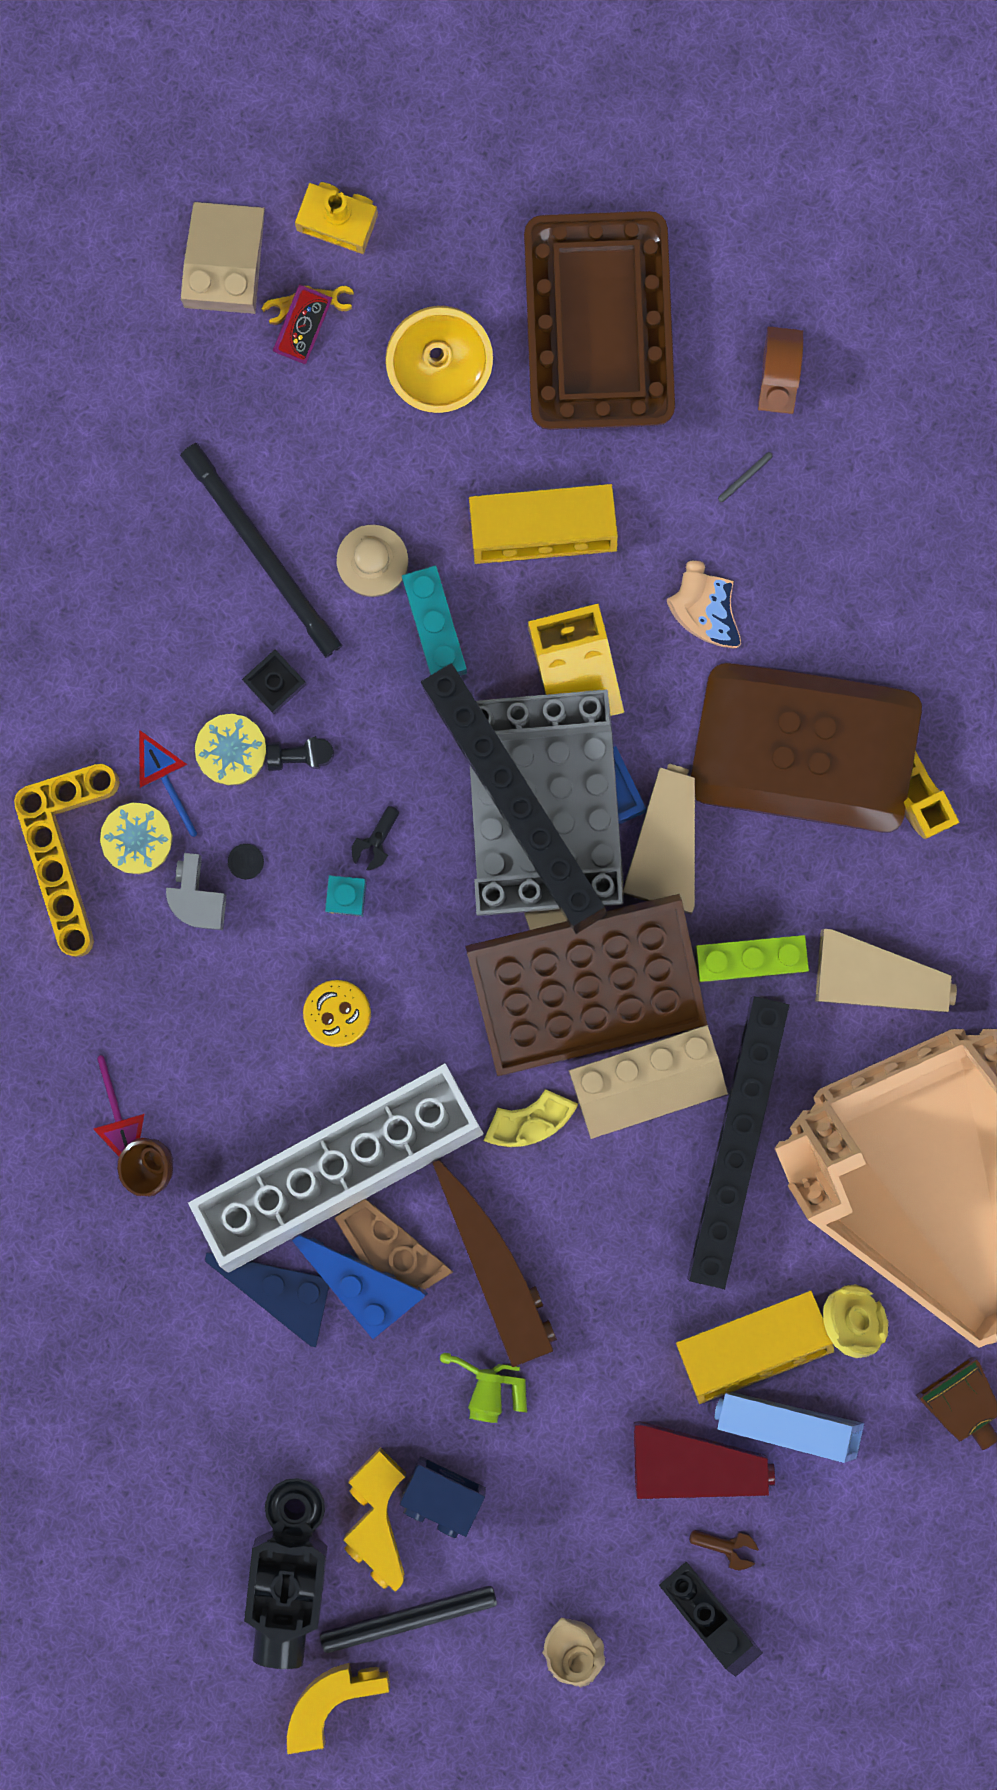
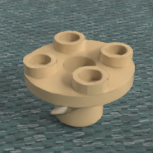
(372, 560)

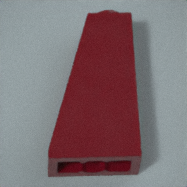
(694, 1467)

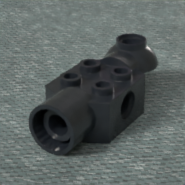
(286, 1577)

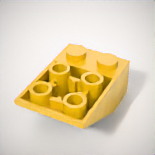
(575, 654)

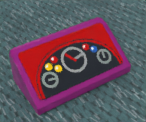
(302, 324)

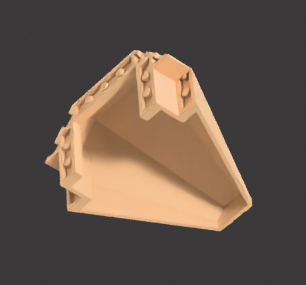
(908, 1173)

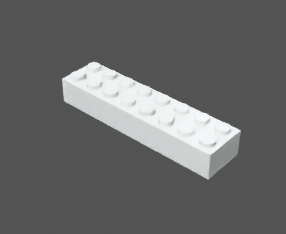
(335, 1168)

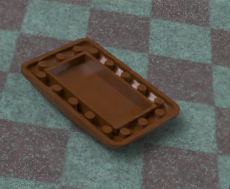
(599, 320)
(806, 747)

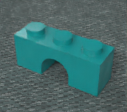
(433, 620)

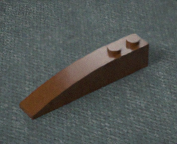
(501, 1280)

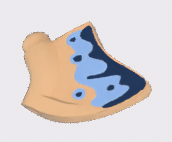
(705, 607)

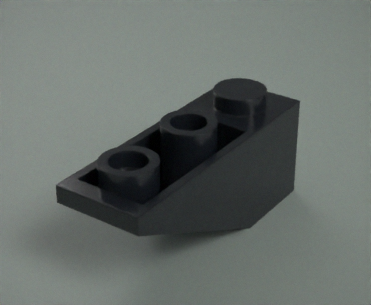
(710, 1619)

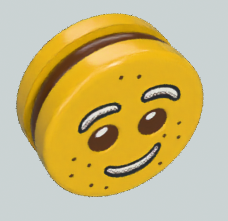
(337, 1013)

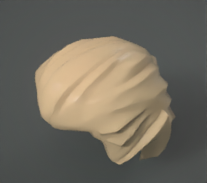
(574, 1652)

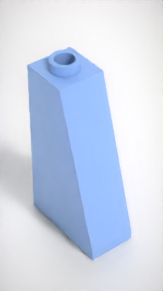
(789, 1427)

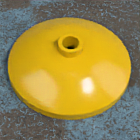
(444, 381)

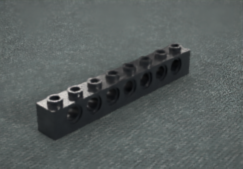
(514, 798)
(738, 1142)

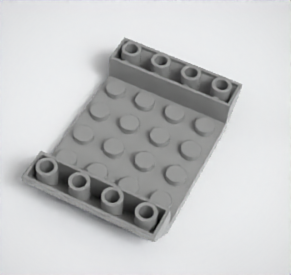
(569, 763)

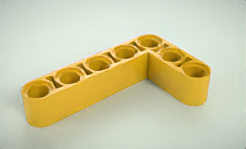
(56, 850)

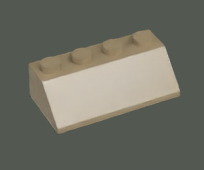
(648, 1081)

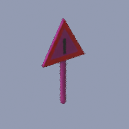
(121, 1132)

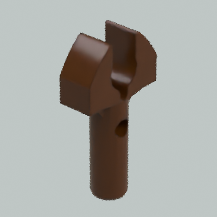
(726, 1547)

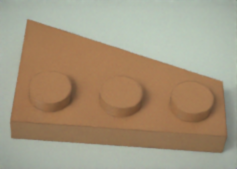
(389, 1247)

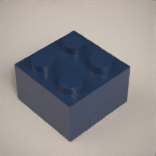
(442, 1498)

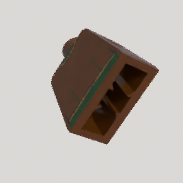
(963, 1403)

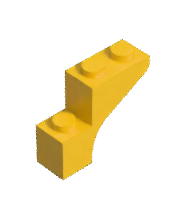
(372, 1535)

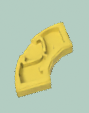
(532, 1123)

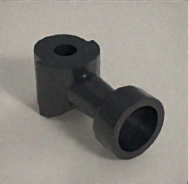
(313, 753)

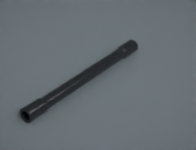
(207, 475)

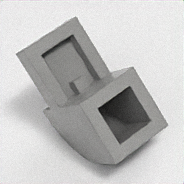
(192, 906)

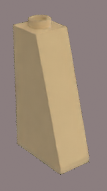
(666, 843)
(871, 976)

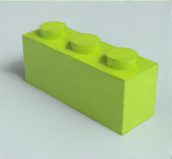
(751, 958)

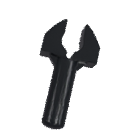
(376, 839)

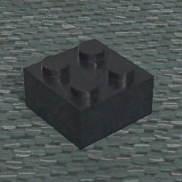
(274, 681)

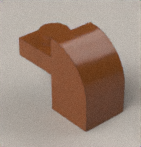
(781, 370)

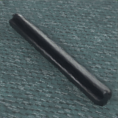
(408, 1619)

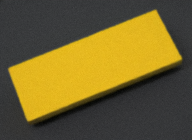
(543, 524)
(755, 1347)

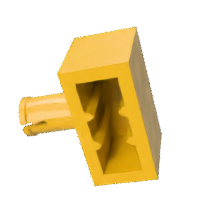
(337, 217)

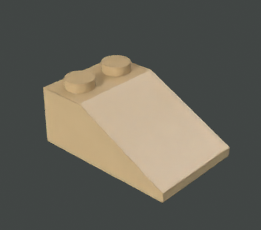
(223, 258)

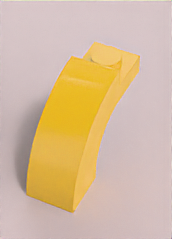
(926, 805)
(322, 1695)

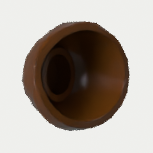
(145, 1167)

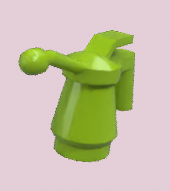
(486, 1398)

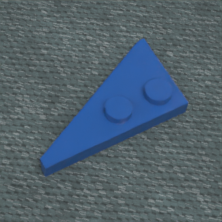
(369, 1294)

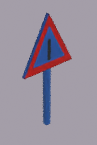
(156, 764)

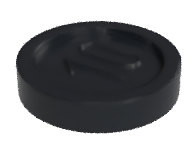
(245, 861)

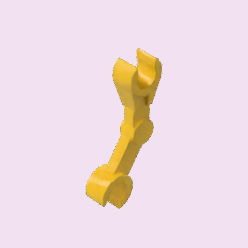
(285, 302)

